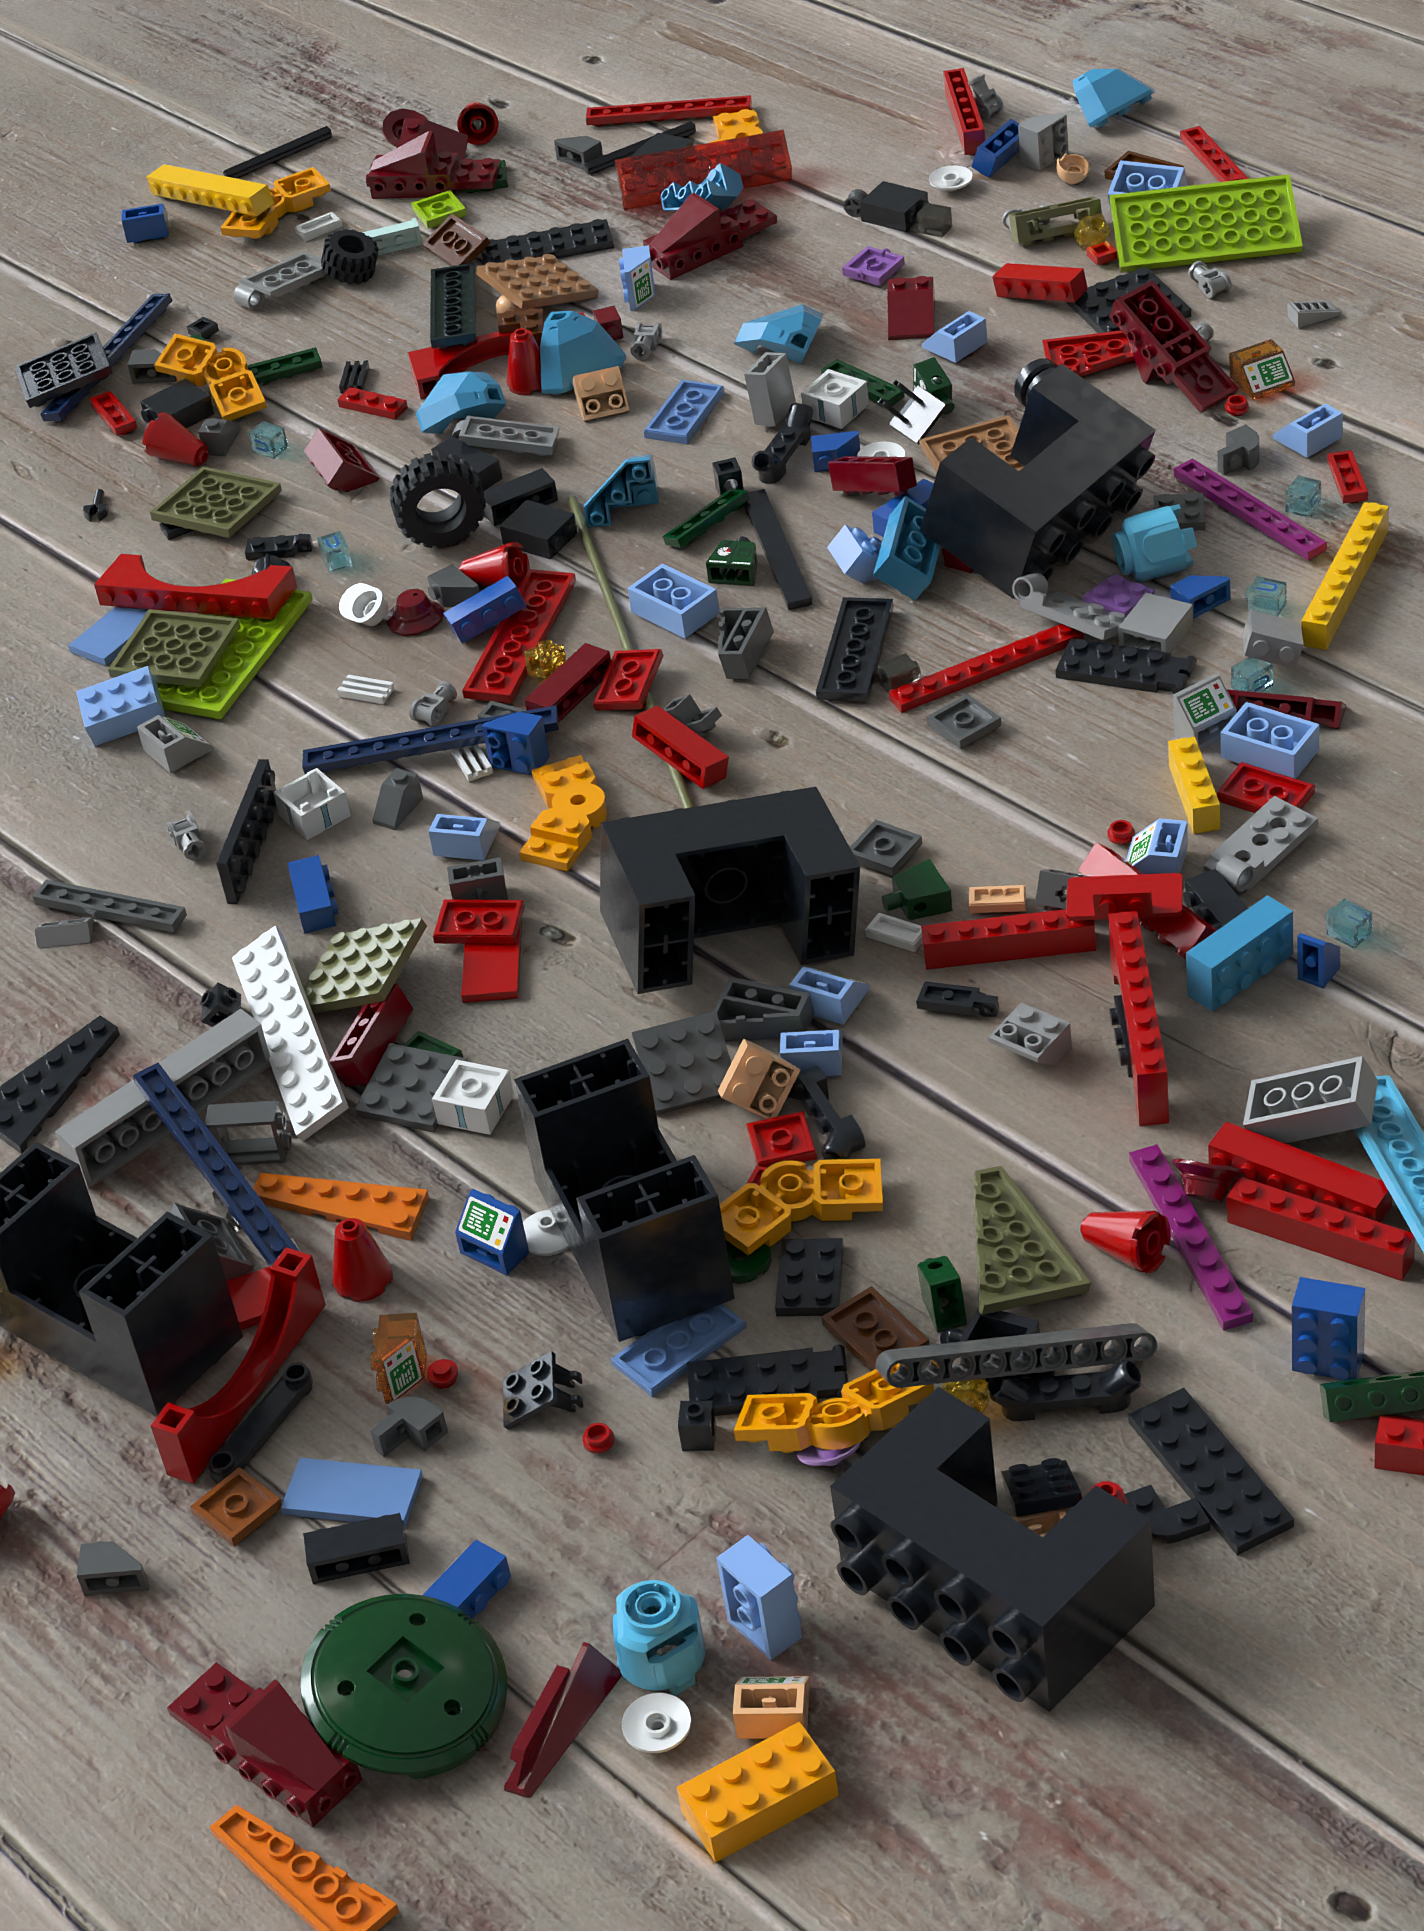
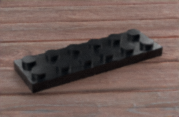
(556, 241)
(854, 649)
(247, 832)
(1211, 1471)

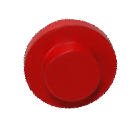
(1236, 405)
(1120, 832)
(442, 1373)
(598, 1438)

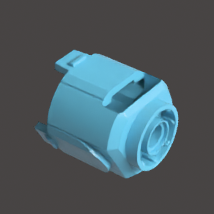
(1153, 544)
(645, 1621)

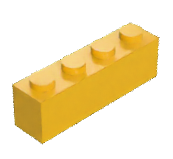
(1194, 785)

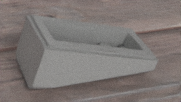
(1311, 312)

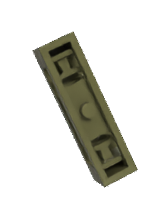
(1020, 226)

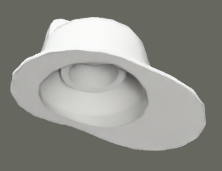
(364, 605)

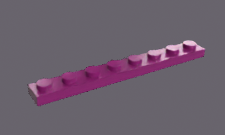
(1250, 509)
(1191, 1238)

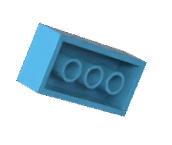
(906, 553)
(1239, 953)

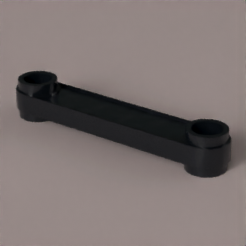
(262, 1421)

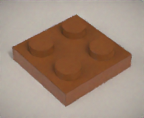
(236, 1506)

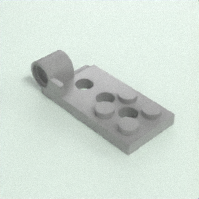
(278, 280)
(507, 435)
(1065, 609)
(1259, 828)

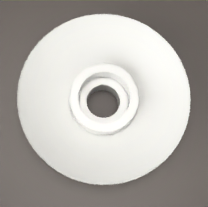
(950, 178)
(882, 449)
(544, 1234)
(655, 1712)

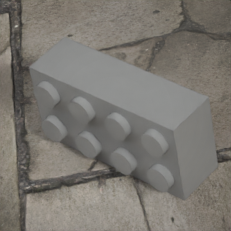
(1312, 1101)

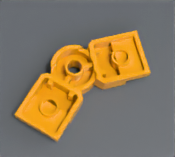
(736, 124)
(289, 195)
(223, 372)
(573, 806)
(793, 1192)
(799, 1421)

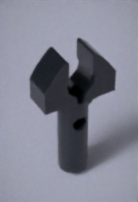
(97, 506)

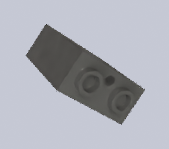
(250, 1114)

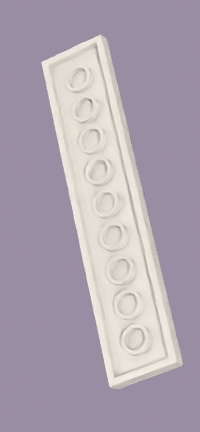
(291, 1033)

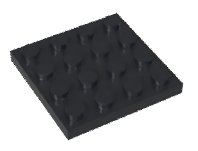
(1098, 299)
(63, 370)

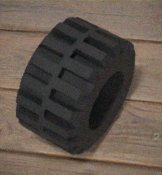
(349, 256)

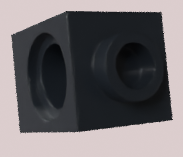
(724, 471)
(697, 1425)

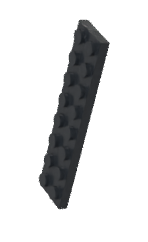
(453, 306)

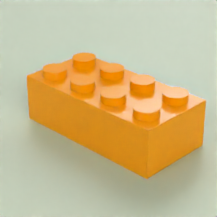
(757, 1791)

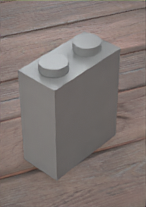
(770, 389)
(1156, 623)
(1272, 639)

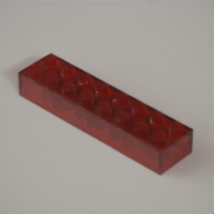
(757, 158)

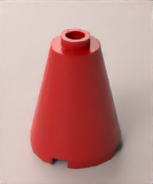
(478, 123)
(523, 363)
(172, 441)
(497, 564)
(1129, 1236)
(358, 1262)

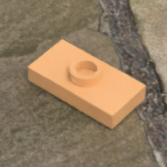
(997, 899)

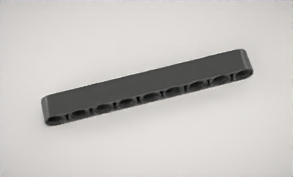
(1003, 1351)

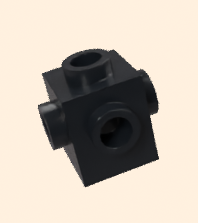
(219, 1004)

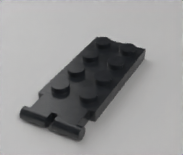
(1124, 666)
(782, 1372)

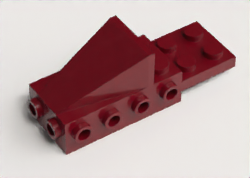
(418, 168)
(704, 233)
(1170, 347)
(266, 1742)

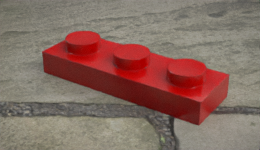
(372, 403)
(113, 413)
(1347, 476)

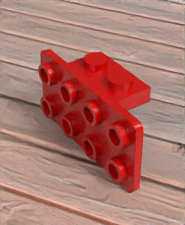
(1146, 893)

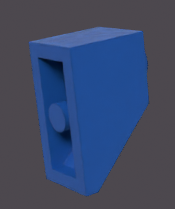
(832, 447)
(1202, 592)
(1316, 960)

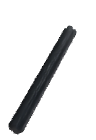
(278, 153)
(609, 159)

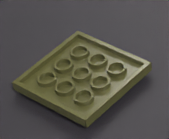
(216, 502)
(176, 646)
(362, 965)

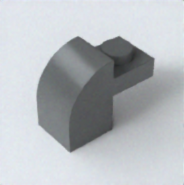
(1240, 451)
(689, 714)
(412, 1420)

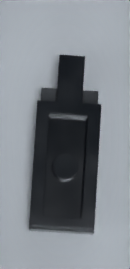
(279, 546)
(957, 1000)

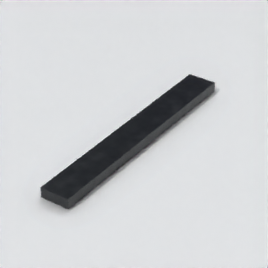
(777, 550)

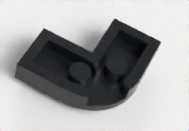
(1172, 1523)

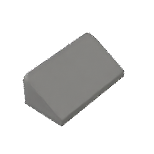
(64, 932)

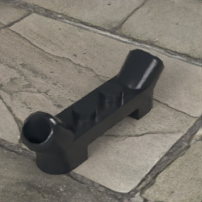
(794, 432)
(842, 1133)
(1106, 1389)

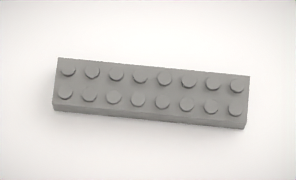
(203, 1073)

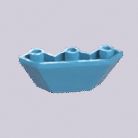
(1109, 93)
(718, 188)
(782, 332)
(573, 347)
(458, 397)
(630, 485)

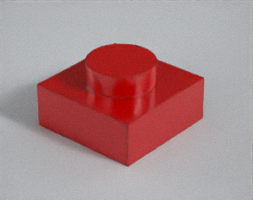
(1101, 253)

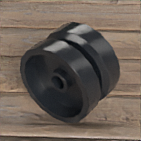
(1030, 376)

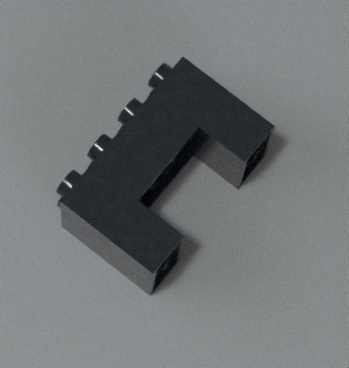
(1077, 470)
(725, 873)
(627, 1208)
(111, 1305)
(928, 1539)

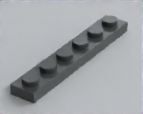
(110, 906)

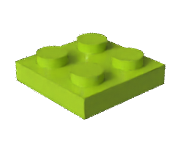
(438, 208)

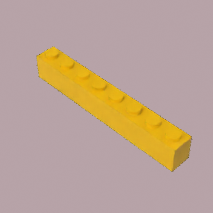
(210, 190)
(1345, 575)

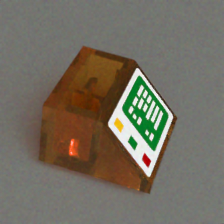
(1261, 369)
(398, 1355)

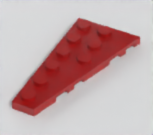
(1089, 352)

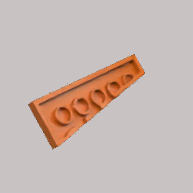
(384, 1207)
(309, 1886)

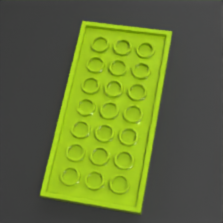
(1205, 223)
(239, 662)

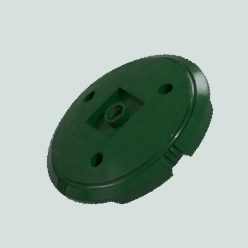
(397, 1722)

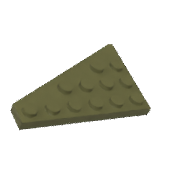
(1016, 1250)

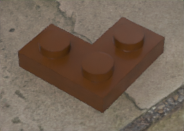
(530, 319)

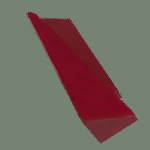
(1319, 711)
(559, 1717)

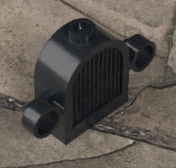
(995, 1326)

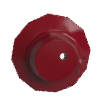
(393, 124)
(414, 613)
(1207, 1181)

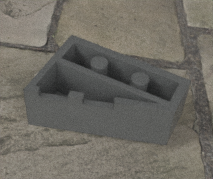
(743, 640)
(761, 1010)

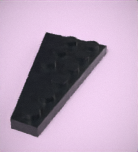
(50, 1081)

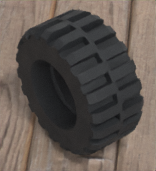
(429, 475)

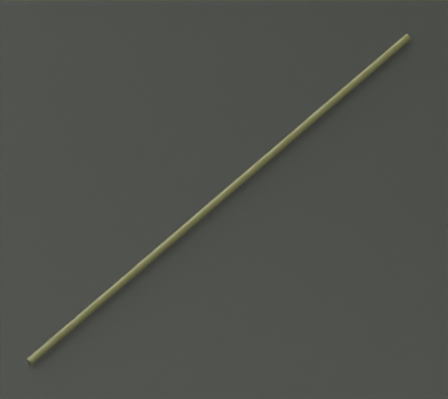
(620, 626)

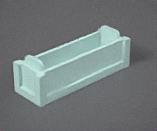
(396, 236)

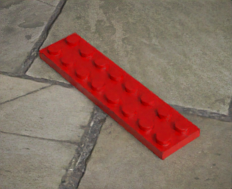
(503, 660)

